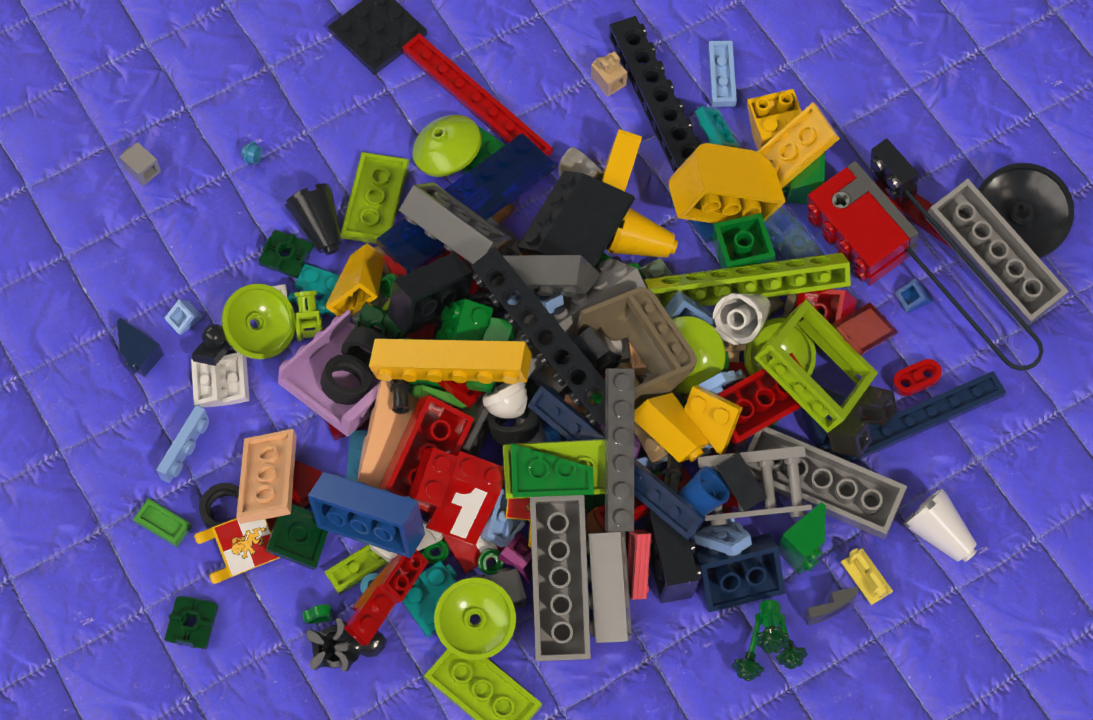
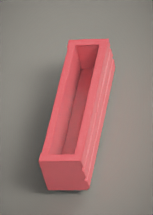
(638, 563)

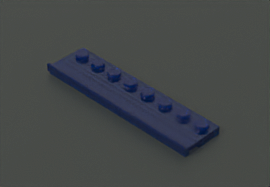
(482, 189)

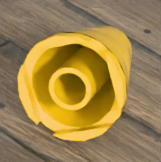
(642, 237)

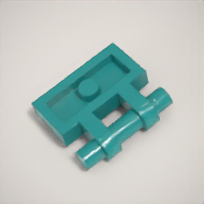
(316, 279)

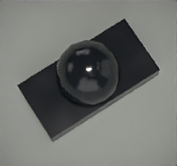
(213, 346)

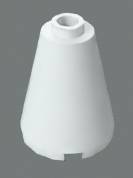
(741, 317)
(942, 527)

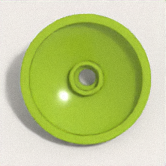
(446, 145)
(273, 317)
(795, 342)
(708, 348)
(470, 598)

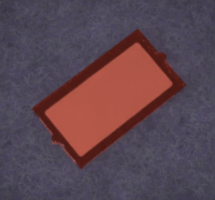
(865, 328)

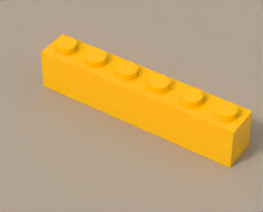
(450, 360)

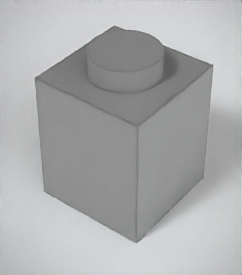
(140, 164)

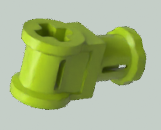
(307, 318)

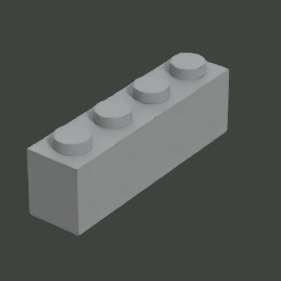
(609, 587)

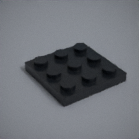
(376, 32)

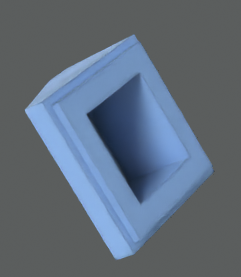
(183, 316)

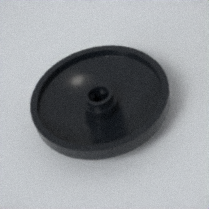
(1032, 203)

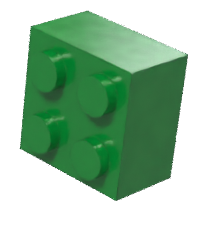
(742, 242)

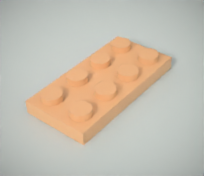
(267, 476)

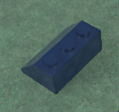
(742, 577)

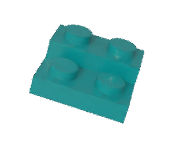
(425, 594)

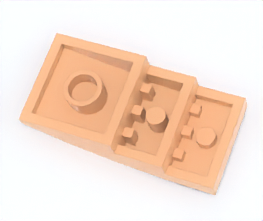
(383, 436)

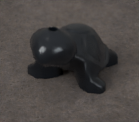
(337, 648)

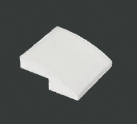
(221, 383)

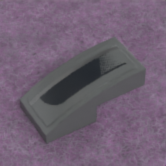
(837, 603)

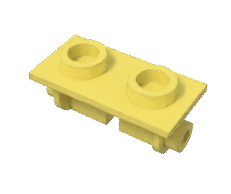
(866, 576)

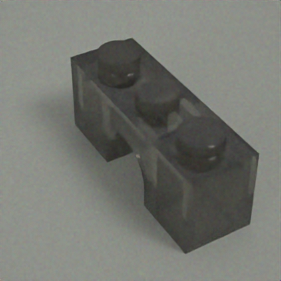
(853, 434)

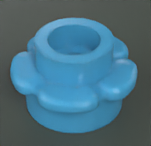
(251, 153)

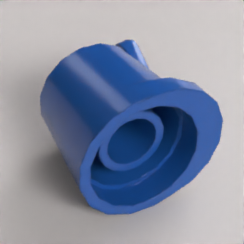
(706, 490)

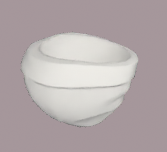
(507, 400)

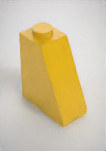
(621, 159)
(357, 282)
(671, 427)

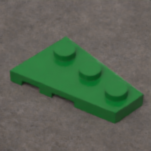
(548, 475)

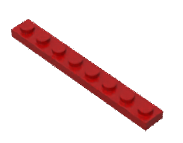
(469, 92)

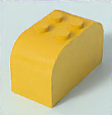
(725, 185)

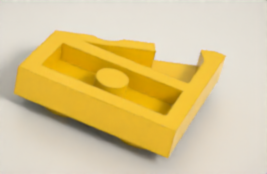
(713, 416)

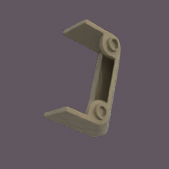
(651, 332)

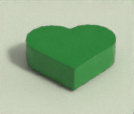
(318, 614)

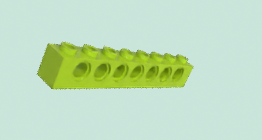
(764, 279)

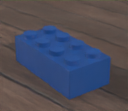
(367, 514)

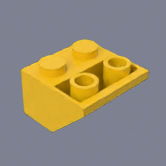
(771, 114)

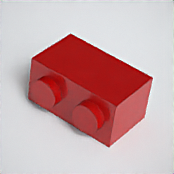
(432, 477)

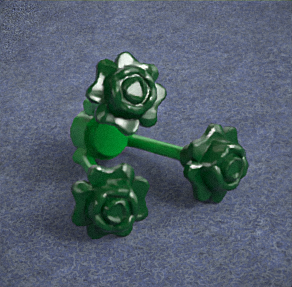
(771, 641)

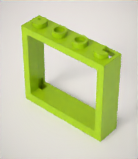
(799, 382)

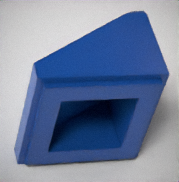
(913, 296)

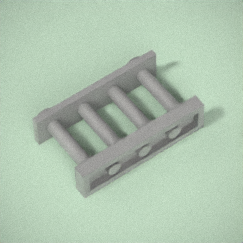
(765, 460)

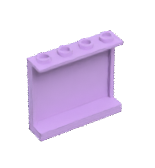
(303, 374)

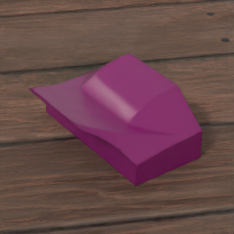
(519, 555)

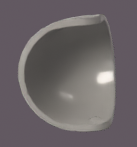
(577, 161)

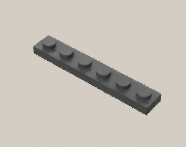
(619, 450)

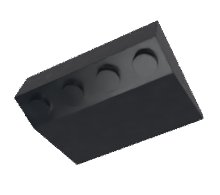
(577, 218)

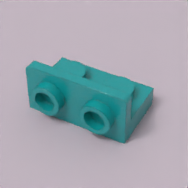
(715, 127)

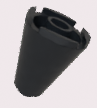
(317, 217)

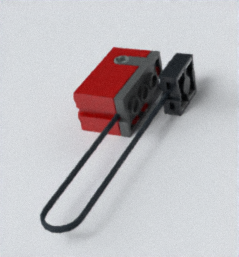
(877, 235)

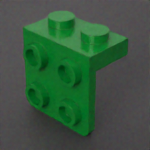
(464, 321)

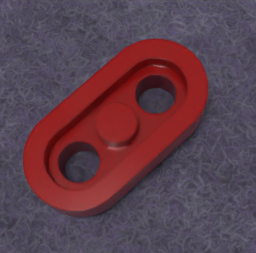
(915, 378)

